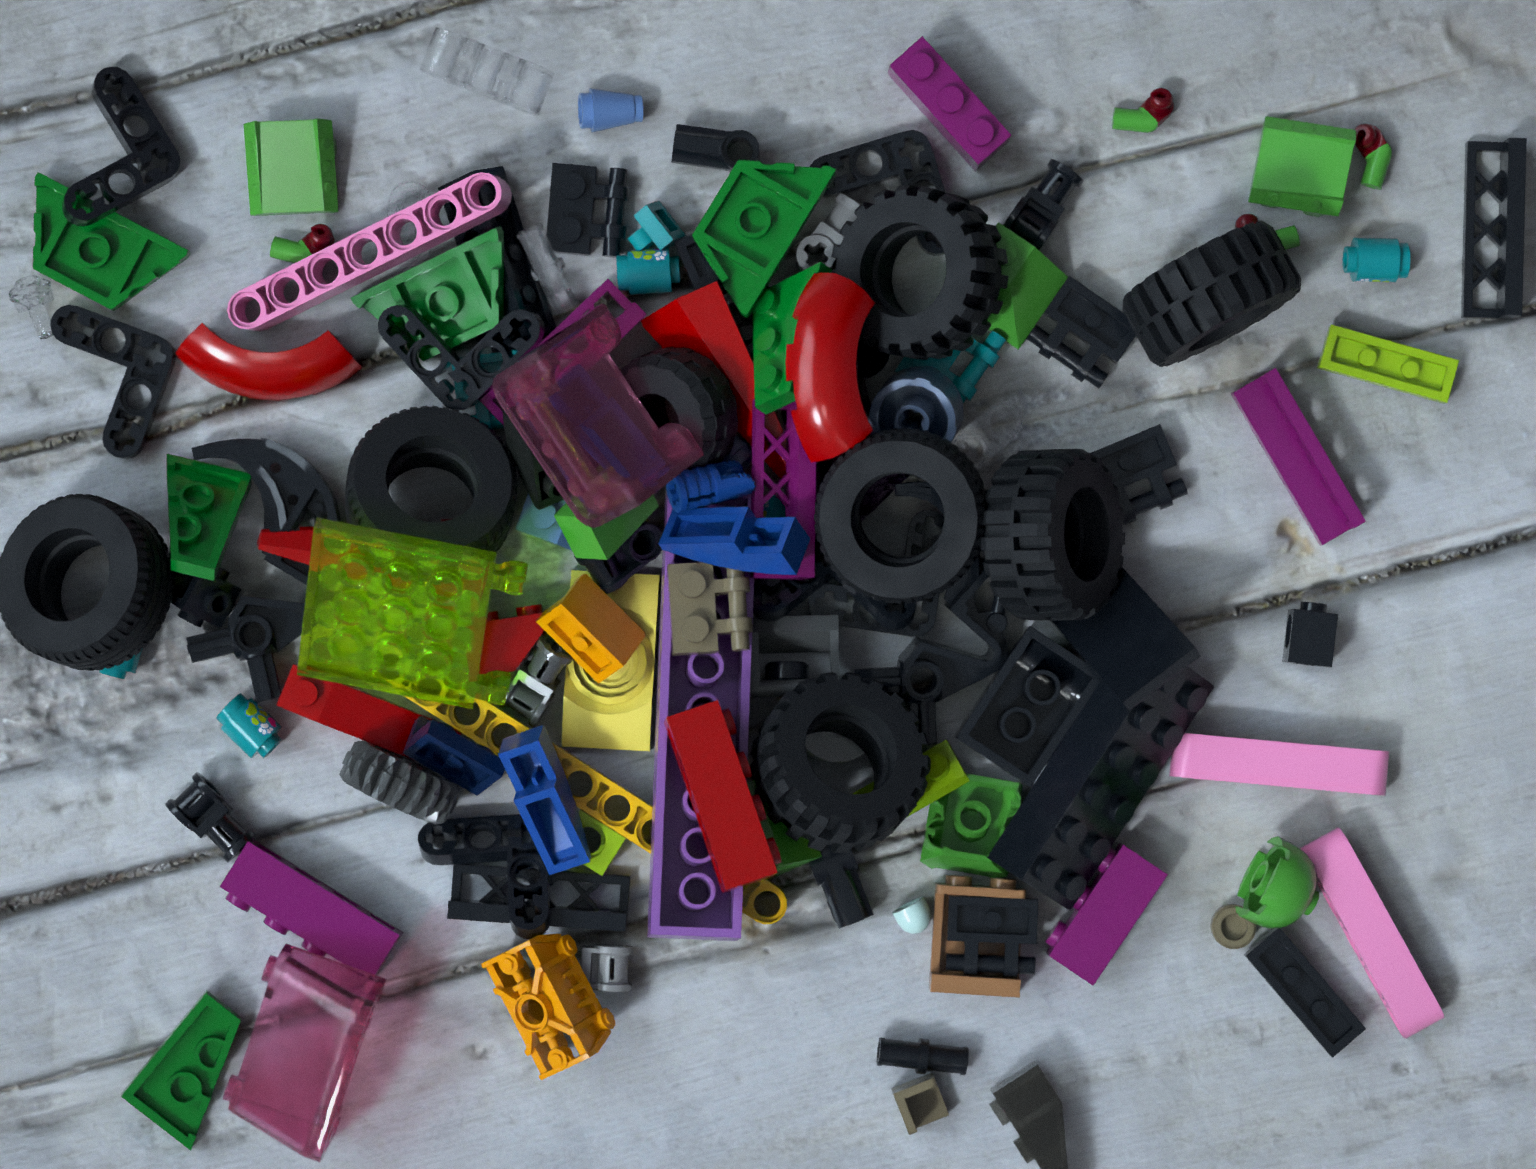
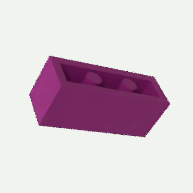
(948, 104)
(1104, 913)

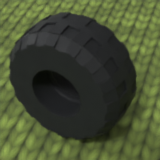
(696, 392)

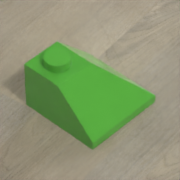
(1030, 288)

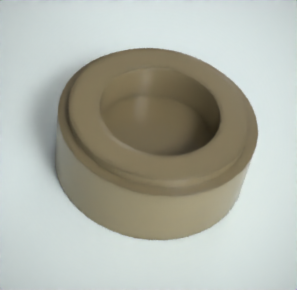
(1230, 928)

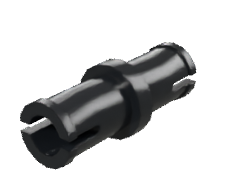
(922, 1056)

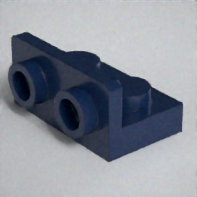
(453, 755)

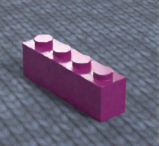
(309, 909)

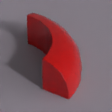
(824, 366)
(268, 374)

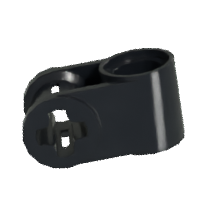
(627, 560)

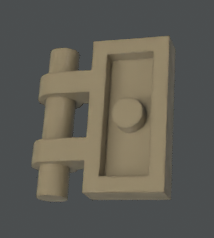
(694, 609)

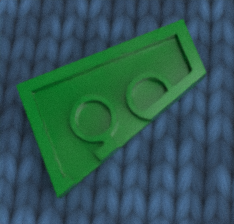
(771, 333)
(202, 513)
(183, 1071)

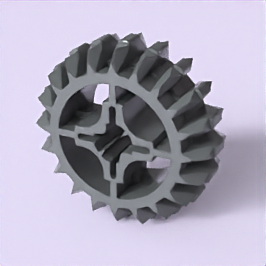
(399, 782)

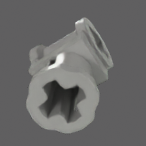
(827, 233)
(597, 966)

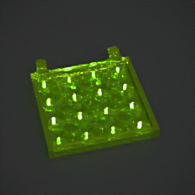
(402, 614)

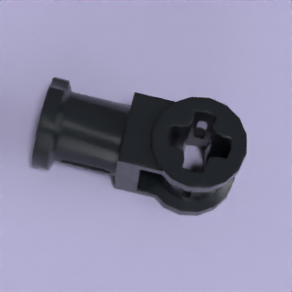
(1040, 208)
(209, 816)

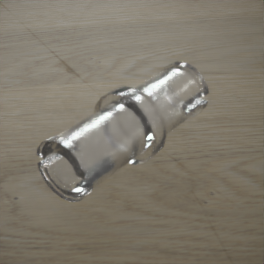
(547, 268)

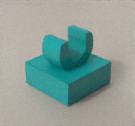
(657, 228)

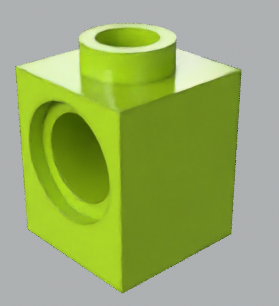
(610, 844)

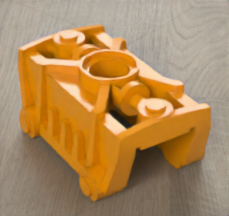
(551, 1003)

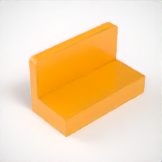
(592, 629)

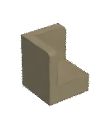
(920, 1102)

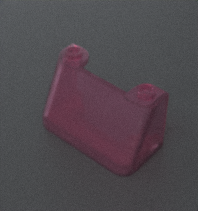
(590, 422)
(303, 1049)

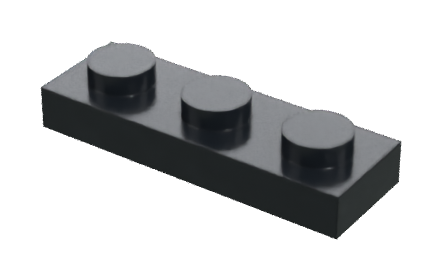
(1304, 991)

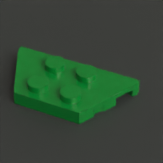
(757, 223)
(100, 260)
(453, 292)

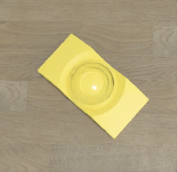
(620, 707)

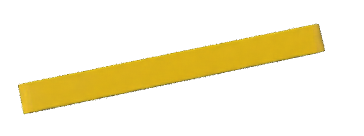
(601, 790)

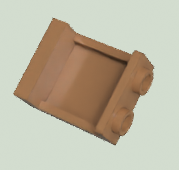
(953, 981)

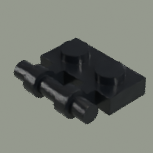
(572, 209)
(1092, 321)
(1141, 458)
(994, 921)

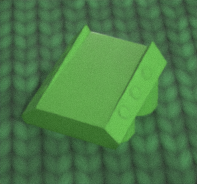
(1302, 166)
(291, 167)
(968, 825)

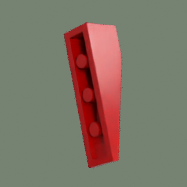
(349, 710)

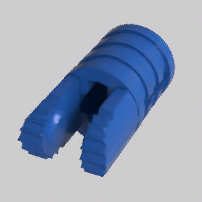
(709, 486)

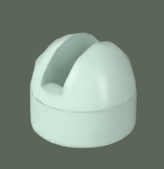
(913, 915)

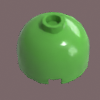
(1278, 886)

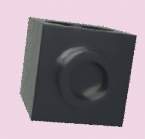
(1310, 635)

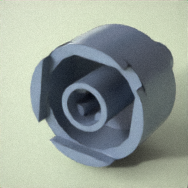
(924, 392)

